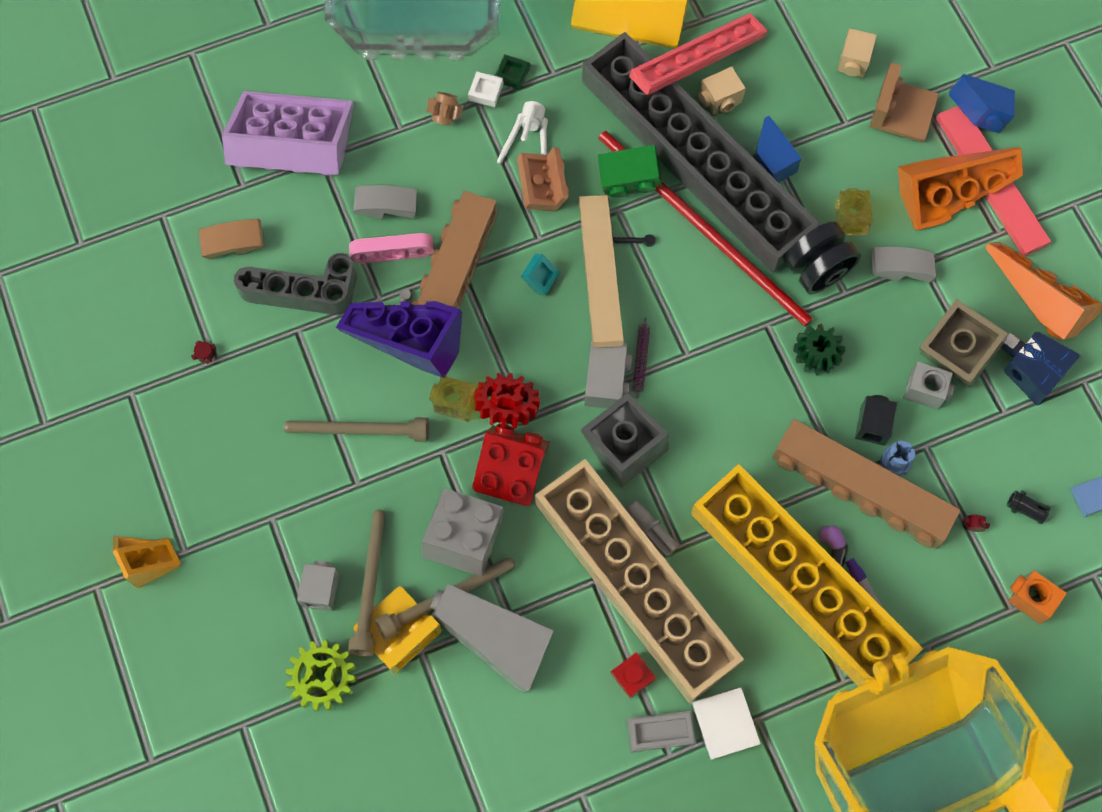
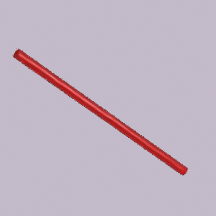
(720, 242)

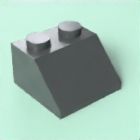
(626, 439)

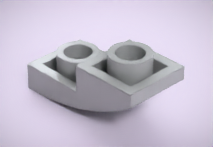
(381, 199)
(898, 262)

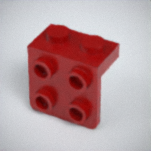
(510, 464)

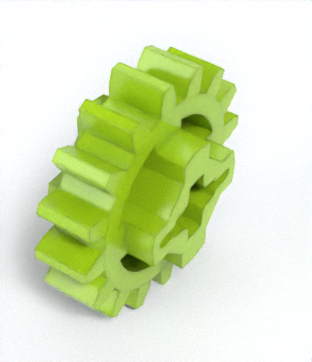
(311, 684)

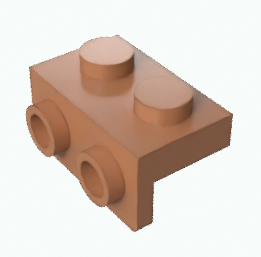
(543, 180)

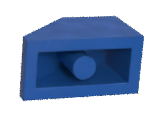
(984, 102)
(776, 152)

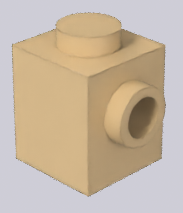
(856, 53)
(722, 91)

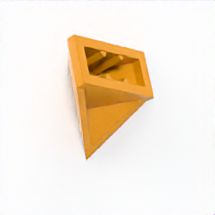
(144, 558)

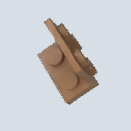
(903, 107)

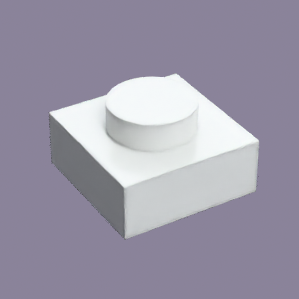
(485, 89)

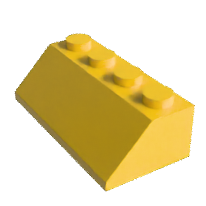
(643, 20)

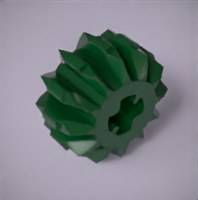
(826, 341)

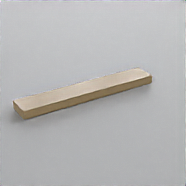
(600, 272)

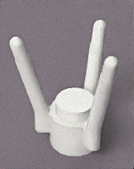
(530, 119)

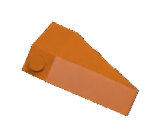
(946, 185)
(1055, 305)

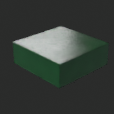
(513, 71)

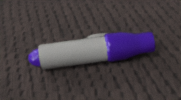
(860, 577)

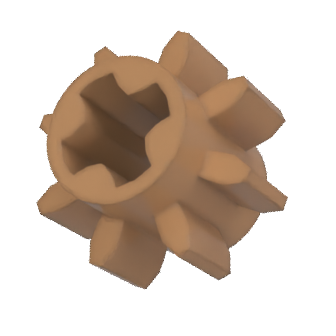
(444, 108)

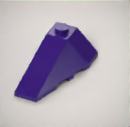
(414, 334)

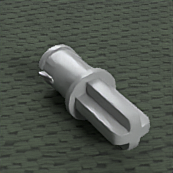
(652, 529)

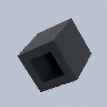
(876, 419)

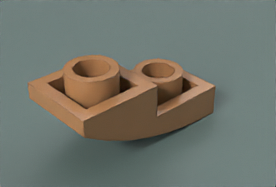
(230, 237)

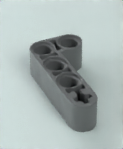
(252, 280)

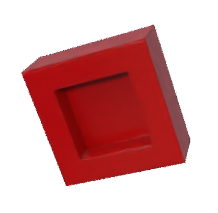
(633, 675)

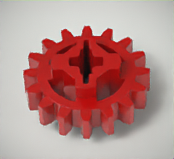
(506, 400)

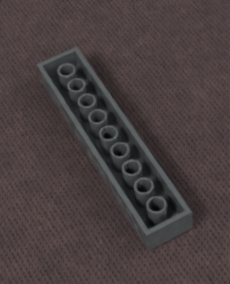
(700, 154)

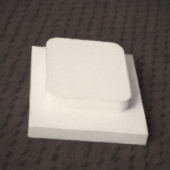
(725, 723)

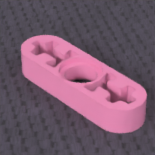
(391, 248)

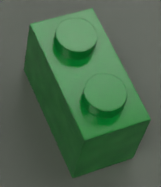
(630, 171)

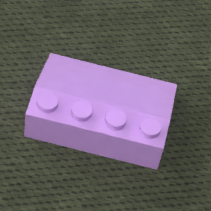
(288, 133)

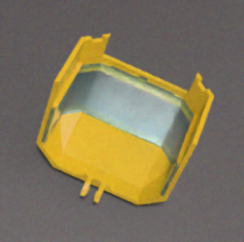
(938, 740)

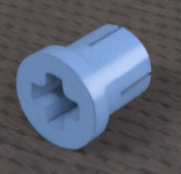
(898, 465)

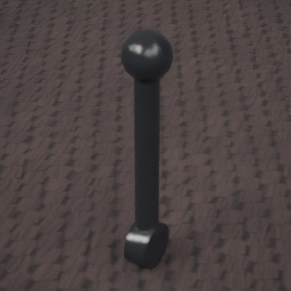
(648, 240)

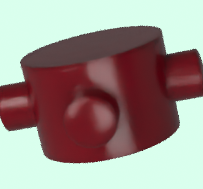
(203, 352)
(976, 523)

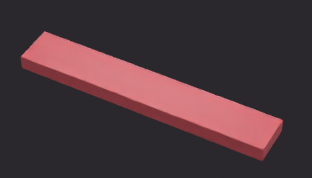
(697, 54)
(1006, 202)

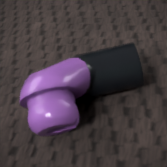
(836, 541)

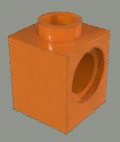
(1049, 595)

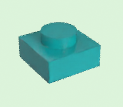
(540, 274)

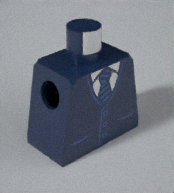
(1037, 364)

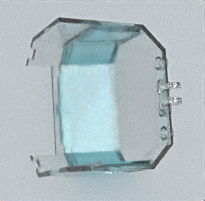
(415, 27)

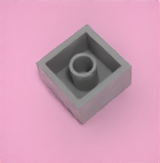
(462, 532)

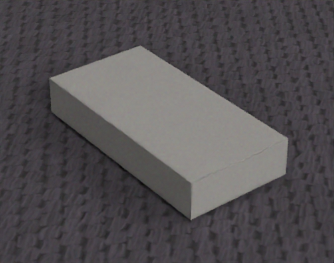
(661, 731)

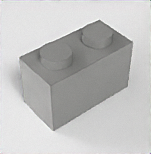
(606, 375)

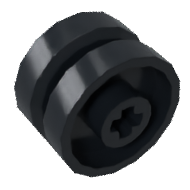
(822, 257)

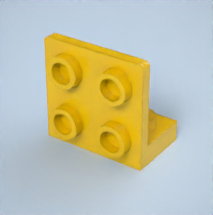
(412, 638)

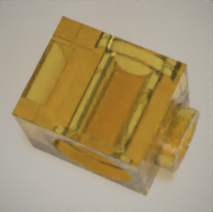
(852, 222)
(459, 409)

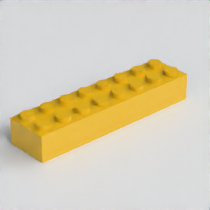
(802, 576)

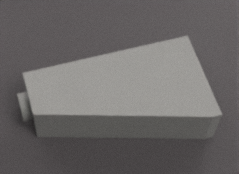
(497, 636)

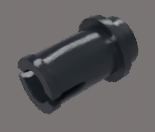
(1027, 506)

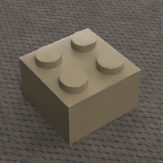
(963, 343)

